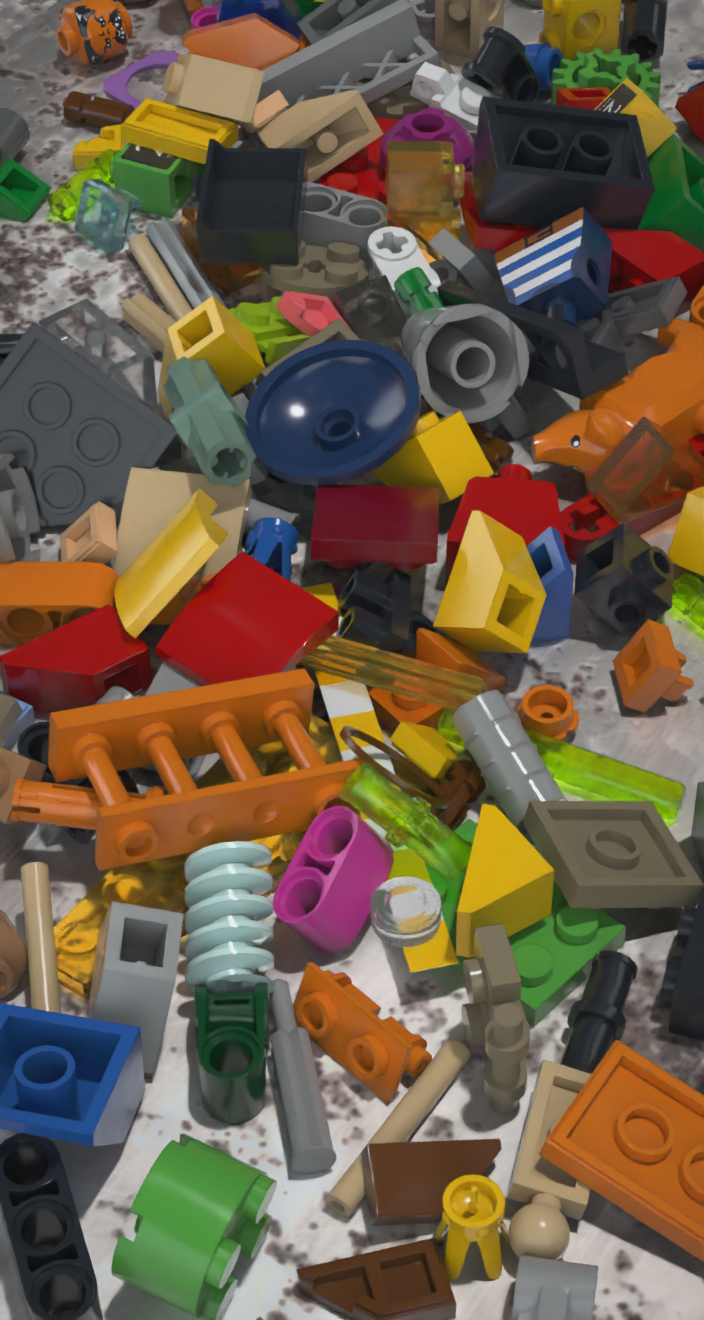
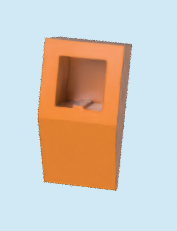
(242, 41)

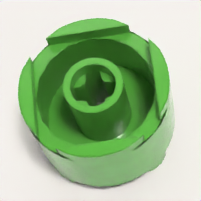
(192, 1226)

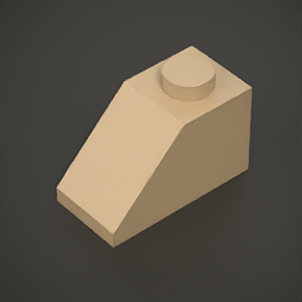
(213, 87)
(327, 127)

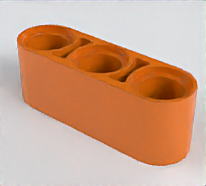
(50, 595)

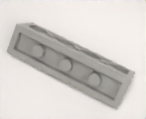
(349, 55)

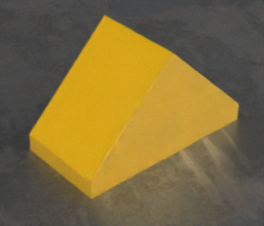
(503, 881)

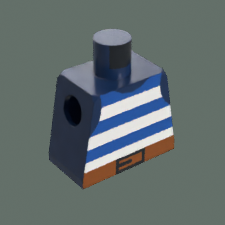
(559, 269)

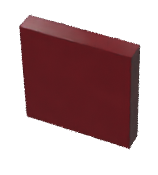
(375, 525)

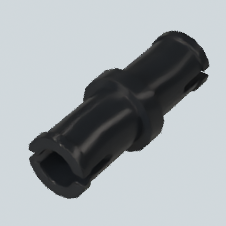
(599, 1014)

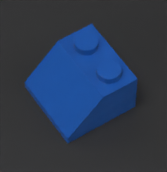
(68, 1076)

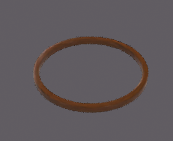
(346, 734)

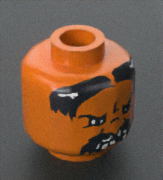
(94, 30)

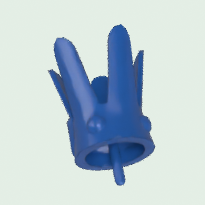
(273, 543)

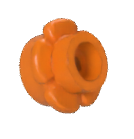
(548, 711)

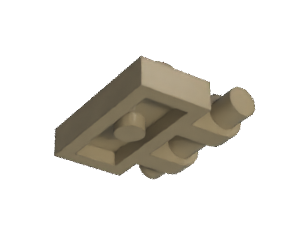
(496, 1017)

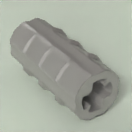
(505, 755)

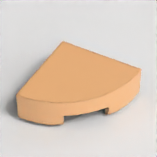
(266, 111)

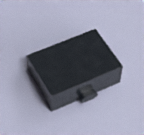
(251, 204)

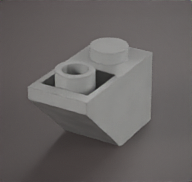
(136, 972)

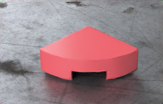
(308, 311)

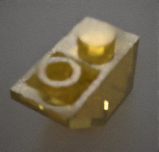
(423, 188)

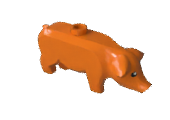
(661, 389)

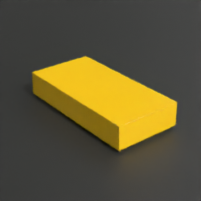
(176, 130)

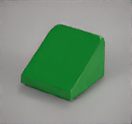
(20, 191)

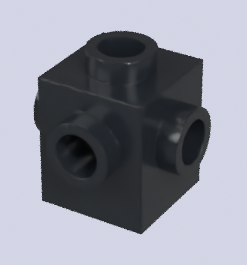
(624, 579)

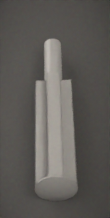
(299, 1087)

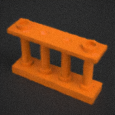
(189, 724)

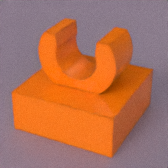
(650, 668)

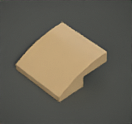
(157, 496)

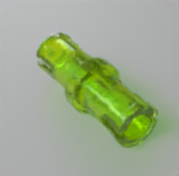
(407, 821)

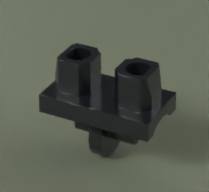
(380, 613)

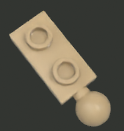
(548, 1190)

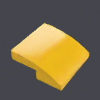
(168, 563)

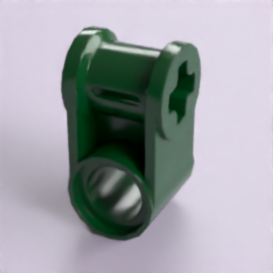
(232, 1052)

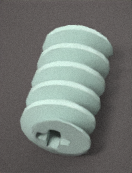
(226, 917)

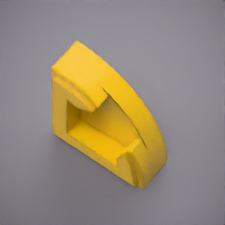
(86, 152)
(424, 748)

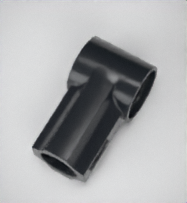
(644, 28)

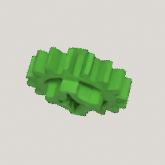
(606, 71)

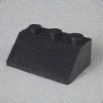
(554, 159)

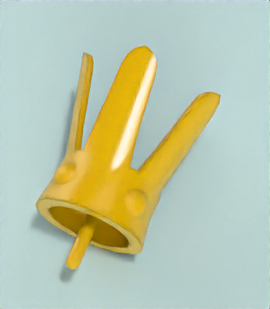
(473, 1213)

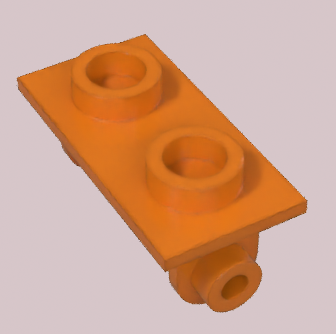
(352, 1033)

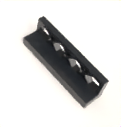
(556, 349)

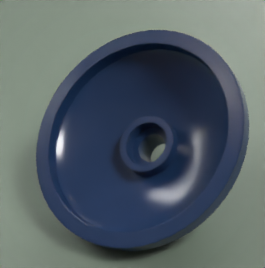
(333, 412)

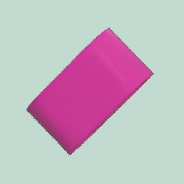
(333, 879)

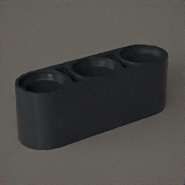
(42, 1215)

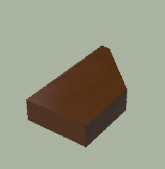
(409, 1178)
(384, 1284)

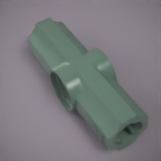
(209, 422)

